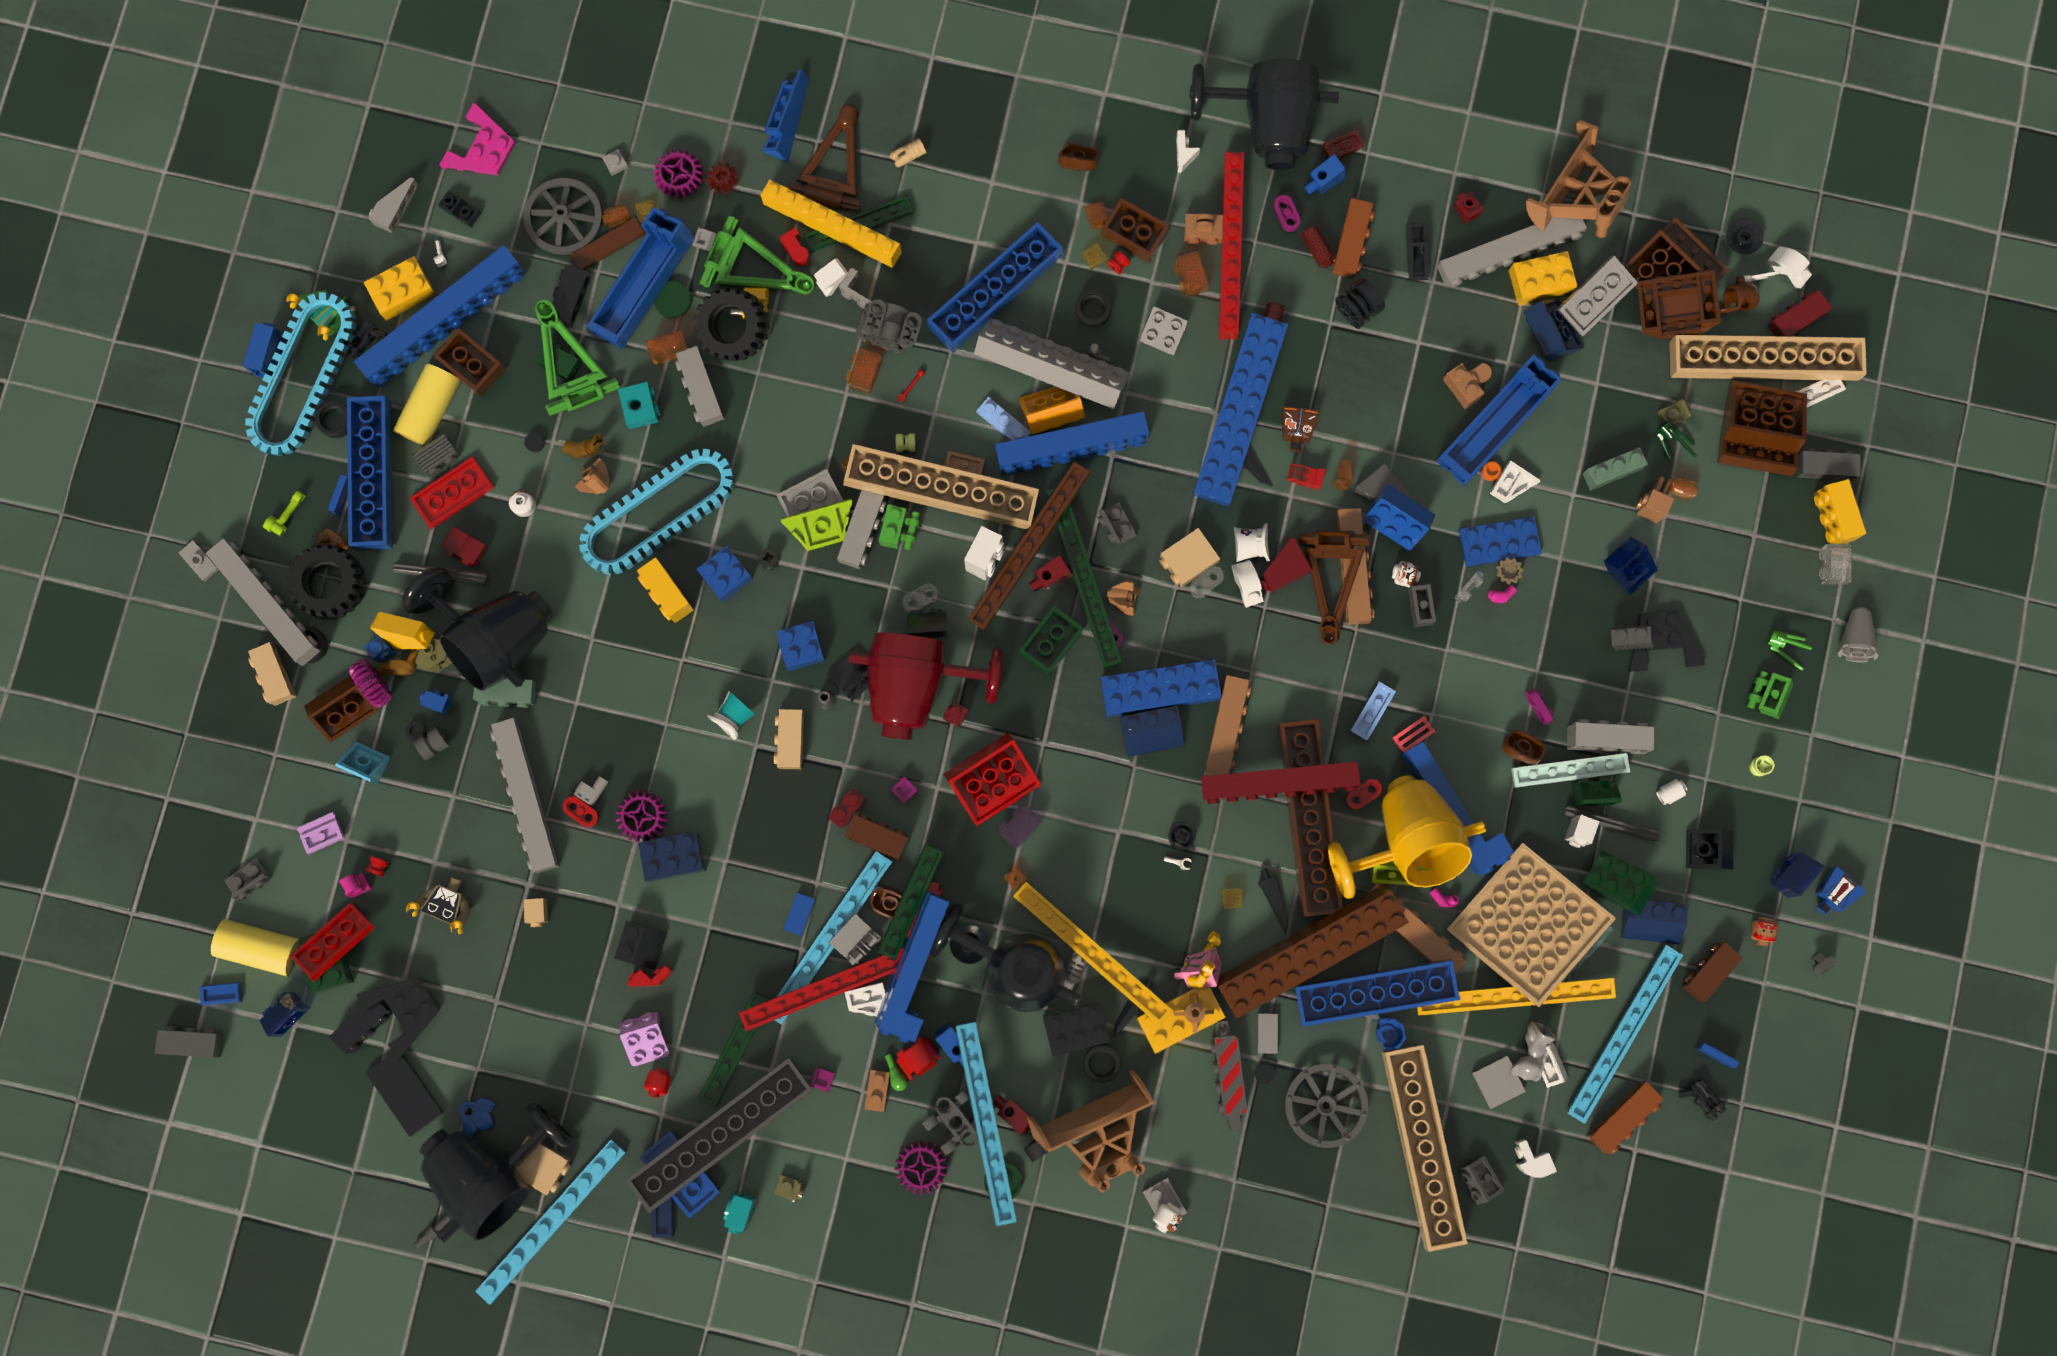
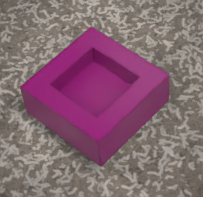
(904, 790)
(822, 1079)

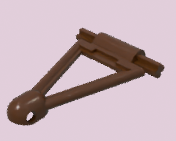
(826, 191)
(1339, 546)

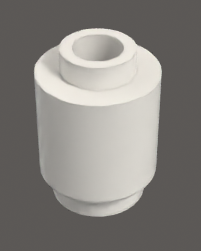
(1671, 792)

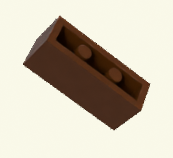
(1711, 971)

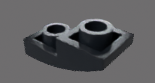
(459, 208)

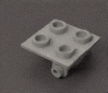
(1163, 330)
(855, 940)

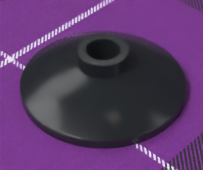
(1750, 231)
(964, 954)

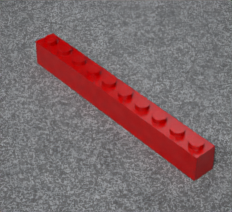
(1231, 246)

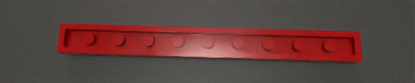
(818, 991)

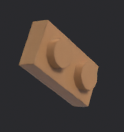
(965, 462)
(877, 1090)

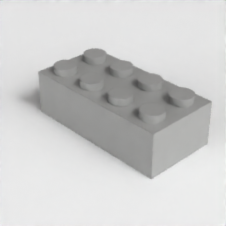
(1610, 737)

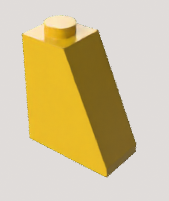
(402, 632)

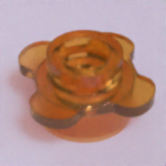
(1015, 873)

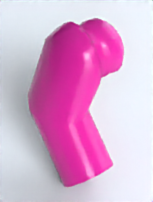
(1501, 596)
(1444, 900)

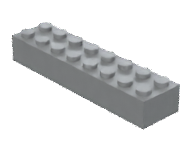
(1051, 363)

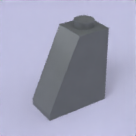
(1377, 481)

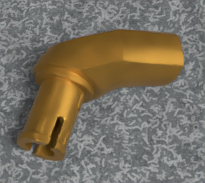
(585, 448)
(399, 667)

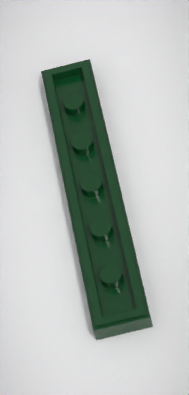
(869, 218)
(910, 901)
(729, 1058)

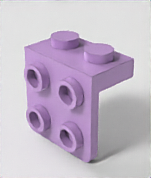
(643, 1039)

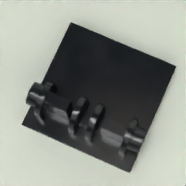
(850, 677)

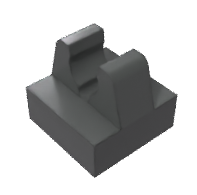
(1822, 964)

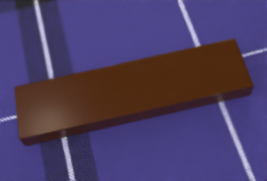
(608, 244)

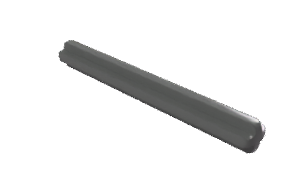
(459, 575)
(1614, 823)

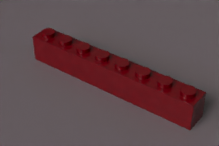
(1280, 781)

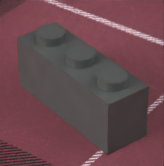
(1828, 465)
(188, 1042)

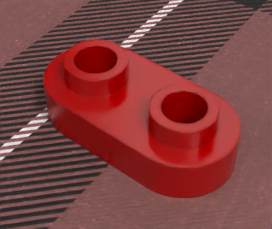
(1363, 794)
(580, 812)

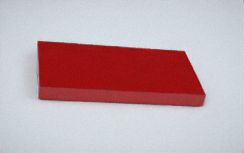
(452, 492)
(332, 942)

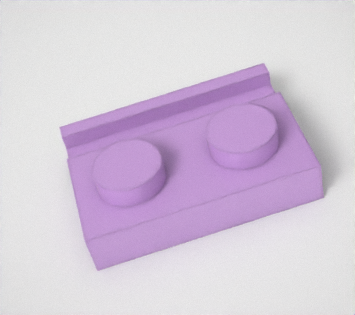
(320, 833)

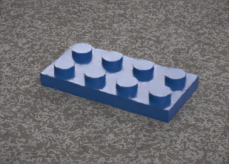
(1500, 540)
(696, 1193)

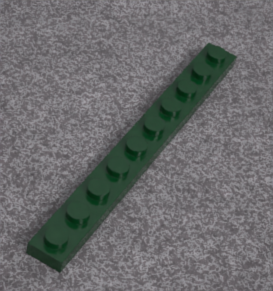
(1088, 588)

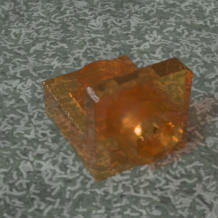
(1096, 215)
(1345, 473)
(328, 536)

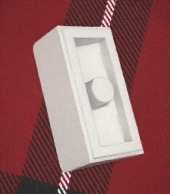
(1553, 1071)

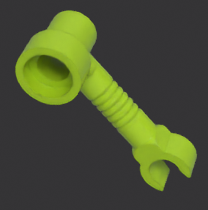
(277, 525)

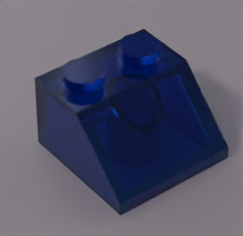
(1631, 565)
(1796, 874)
(283, 1014)

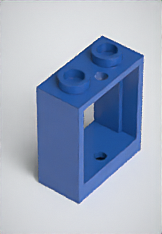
(262, 348)

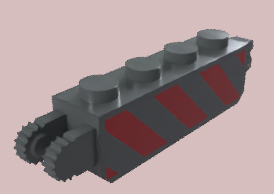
(1230, 1075)

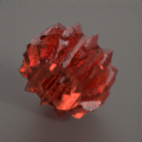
(715, 178)

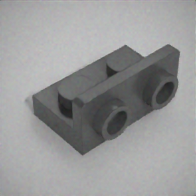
(1117, 524)
(247, 879)
(1481, 1180)

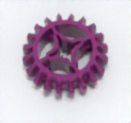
(681, 160)
(370, 683)
(642, 807)
(939, 1166)

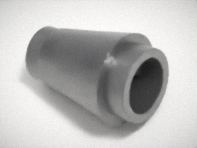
(829, 703)

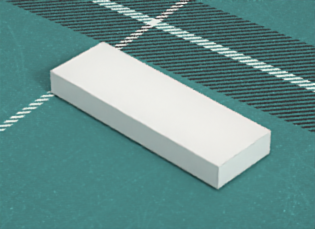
(1822, 390)

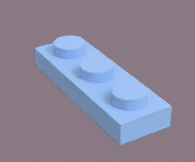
(1002, 420)
(1372, 711)

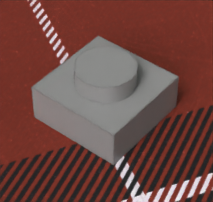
(615, 162)
(704, 239)

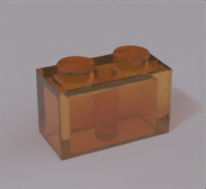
(1191, 274)
(665, 347)
(864, 370)

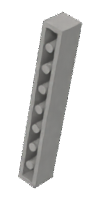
(1508, 249)
(263, 602)
(524, 795)

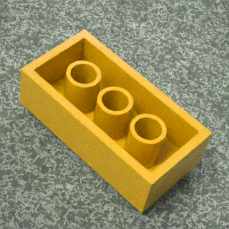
(1177, 1027)

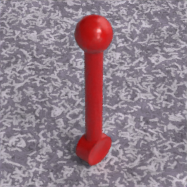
(901, 397)

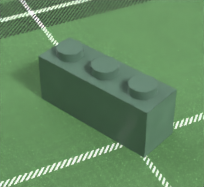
(1615, 469)
(506, 693)

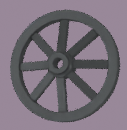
(564, 219)
(1356, 1085)

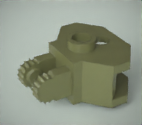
(432, 656)

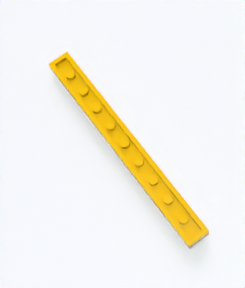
(1093, 954)
(1511, 997)

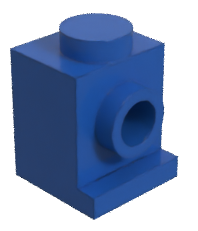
(380, 650)
(435, 701)

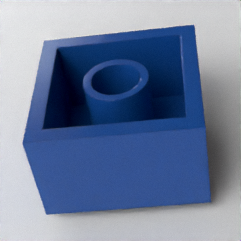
(724, 574)
(800, 646)

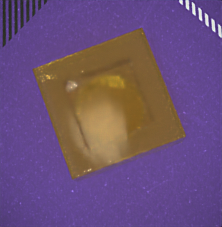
(643, 210)
(1094, 256)
(1231, 898)

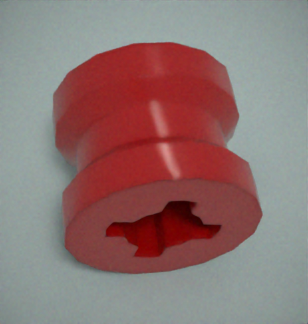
(1118, 262)
(377, 866)

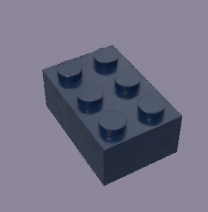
(671, 856)

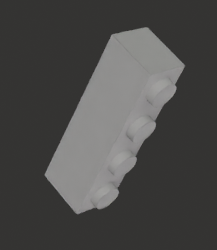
(699, 386)
(861, 529)

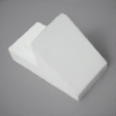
(1184, 154)
(830, 276)

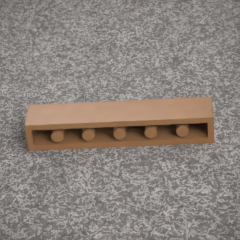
(1358, 604)
(1227, 726)
(1424, 940)

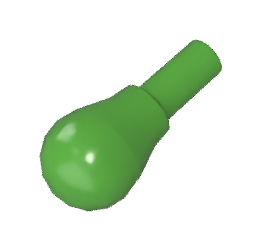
(897, 1077)

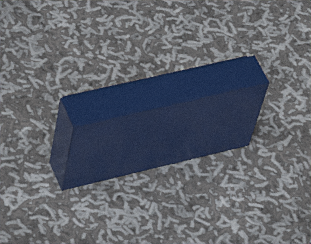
(663, 1220)

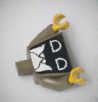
(443, 904)

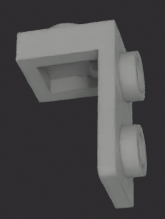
(847, 292)

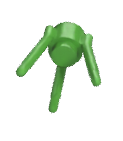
(1779, 639)

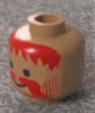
(1764, 931)

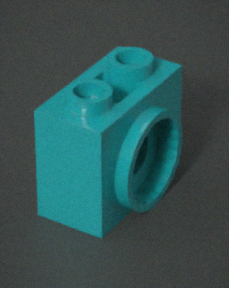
(647, 412)
(739, 1212)

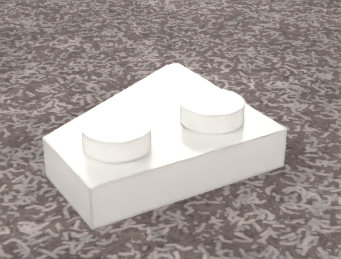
(1512, 482)
(866, 998)

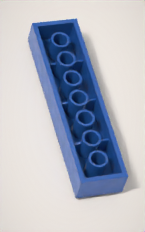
(995, 287)
(1072, 443)
(369, 473)
(1377, 992)

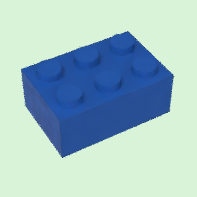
(1398, 517)

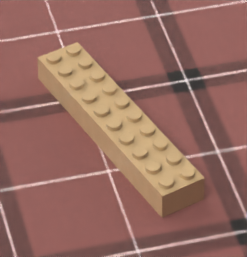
(1767, 357)
(940, 487)
(1424, 1148)

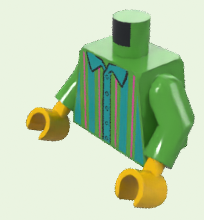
(324, 317)

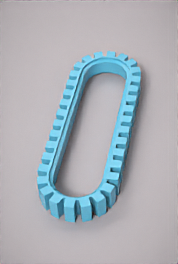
(346, 316)
(587, 547)

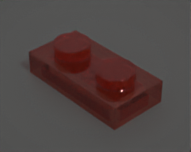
(1343, 145)

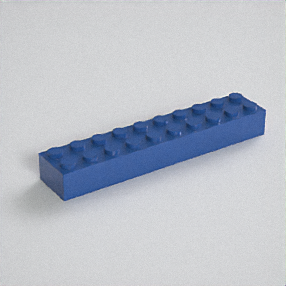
(440, 317)
(1240, 409)

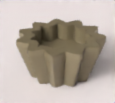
(1509, 570)

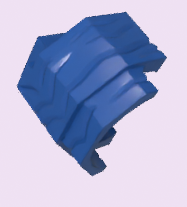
(1390, 1033)

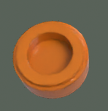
(1491, 471)

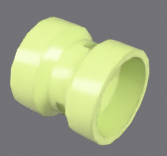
(910, 444)
(1765, 764)

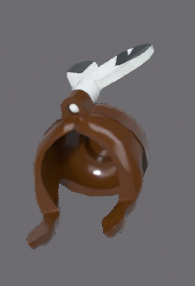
(1743, 293)

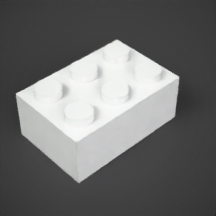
(984, 553)

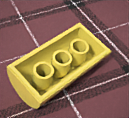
(426, 405)
(254, 947)

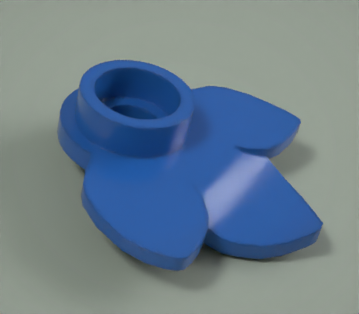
(479, 1117)

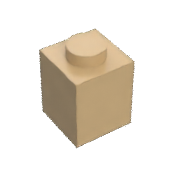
(535, 912)

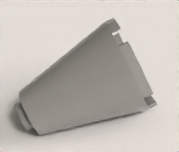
(1859, 637)

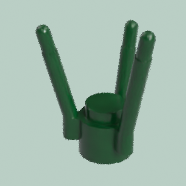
(1668, 431)

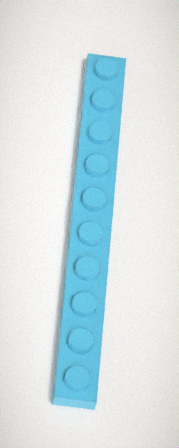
(848, 907)
(1624, 1034)
(985, 1124)
(550, 1222)

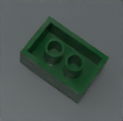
(1051, 641)
(1620, 882)

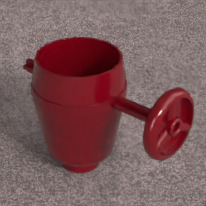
(907, 677)

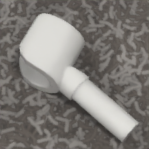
(440, 260)
(1178, 862)

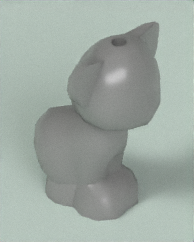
(1537, 1039)

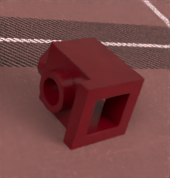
(1466, 212)
(955, 714)

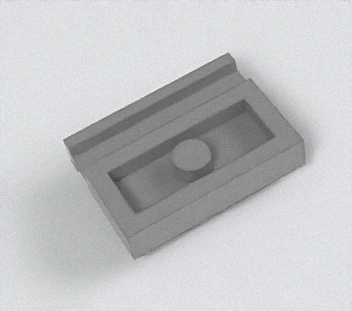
(1163, 1193)

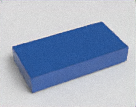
(339, 496)
(799, 914)
(220, 993)
(1717, 1055)

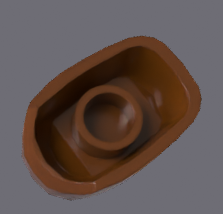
(1078, 157)
(1523, 747)
(885, 900)

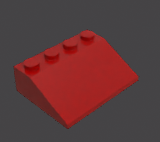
(992, 779)

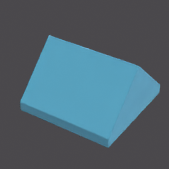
(364, 762)

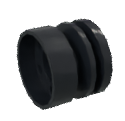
(1360, 303)

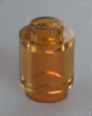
(615, 215)
(1683, 489)

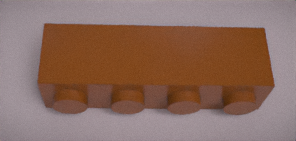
(1352, 238)
(1625, 1117)

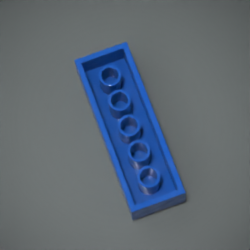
(1160, 688)

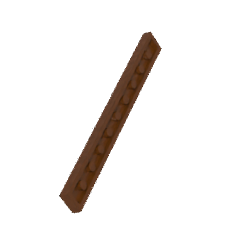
(1029, 546)

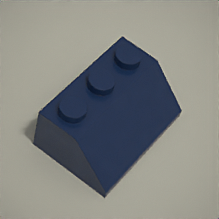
(1552, 330)
(1152, 731)
(1656, 923)

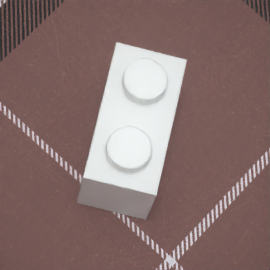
(1581, 831)

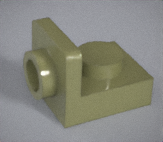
(1675, 413)
(789, 1188)

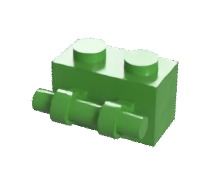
(893, 527)
(1775, 695)

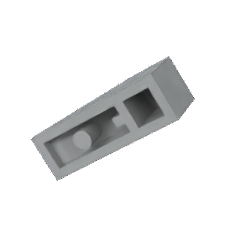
(392, 207)

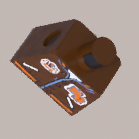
(1298, 426)

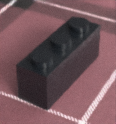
(570, 293)
(360, 1026)

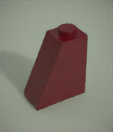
(1286, 568)

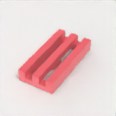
(1426, 725)

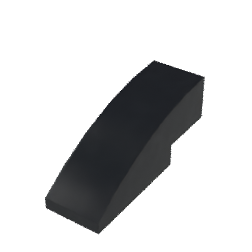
(1417, 251)

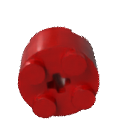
(918, 1058)

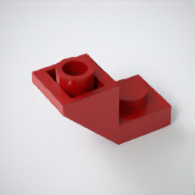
(641, 978)

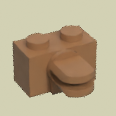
(1203, 228)
(1467, 384)
(1655, 504)

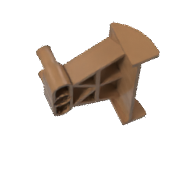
(1604, 214)
(1092, 1118)

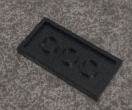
(404, 1093)

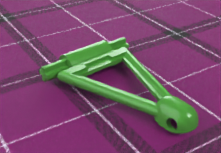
(725, 252)
(578, 391)

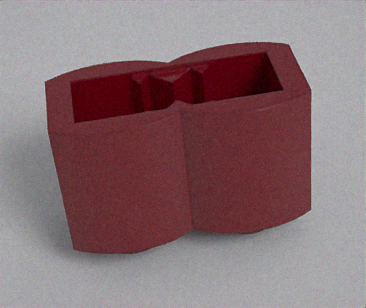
(464, 546)
(850, 805)

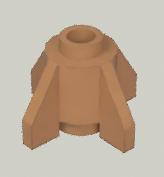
(594, 479)
(1124, 596)
(1188, 1009)

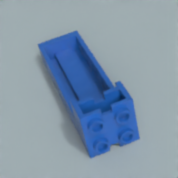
(642, 278)
(1499, 420)
(1484, 853)
(893, 1013)

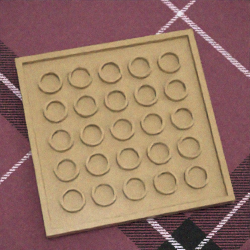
(1531, 925)

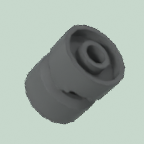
(430, 743)

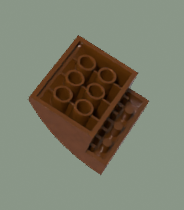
(1673, 253)
(1763, 428)

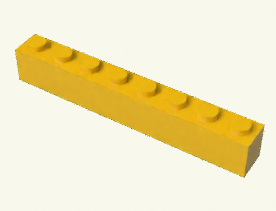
(831, 223)

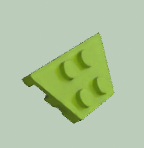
(820, 525)

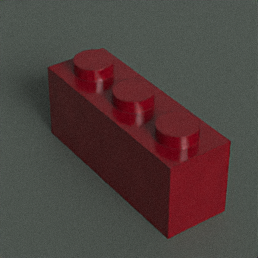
(1800, 315)

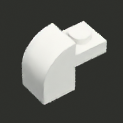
(1792, 264)
(1248, 582)
(1535, 1166)

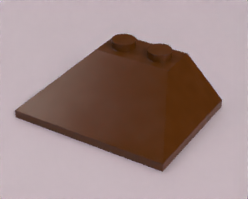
(1679, 305)

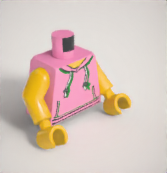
(1203, 967)

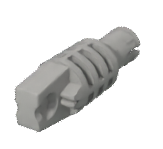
(1074, 970)

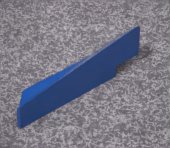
(785, 117)

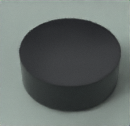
(534, 442)
(415, 729)
(1264, 1073)

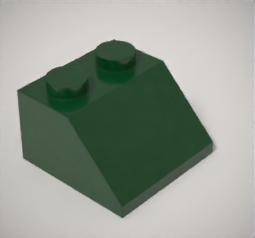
(1595, 793)

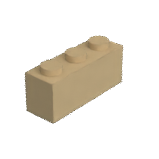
(271, 674)
(789, 739)

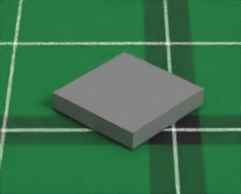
(1497, 1082)

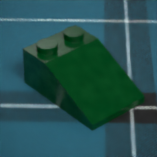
(334, 977)

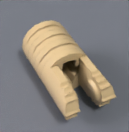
(908, 153)

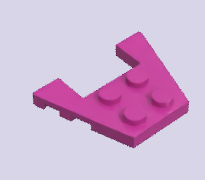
(488, 150)

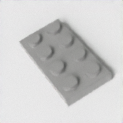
(1597, 295)

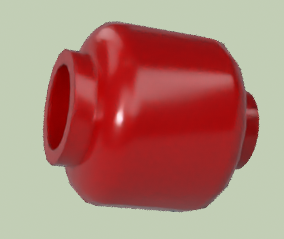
(657, 1082)

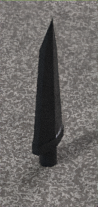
(1254, 468)
(1272, 893)
(1128, 1012)

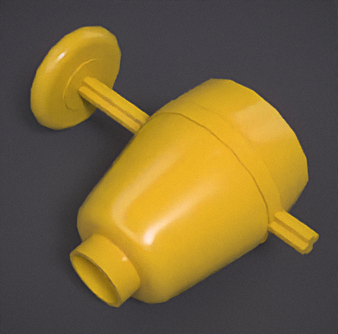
(1418, 833)

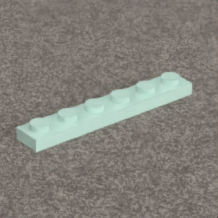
(1570, 770)

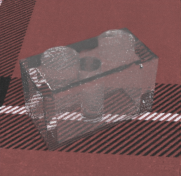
(1835, 564)

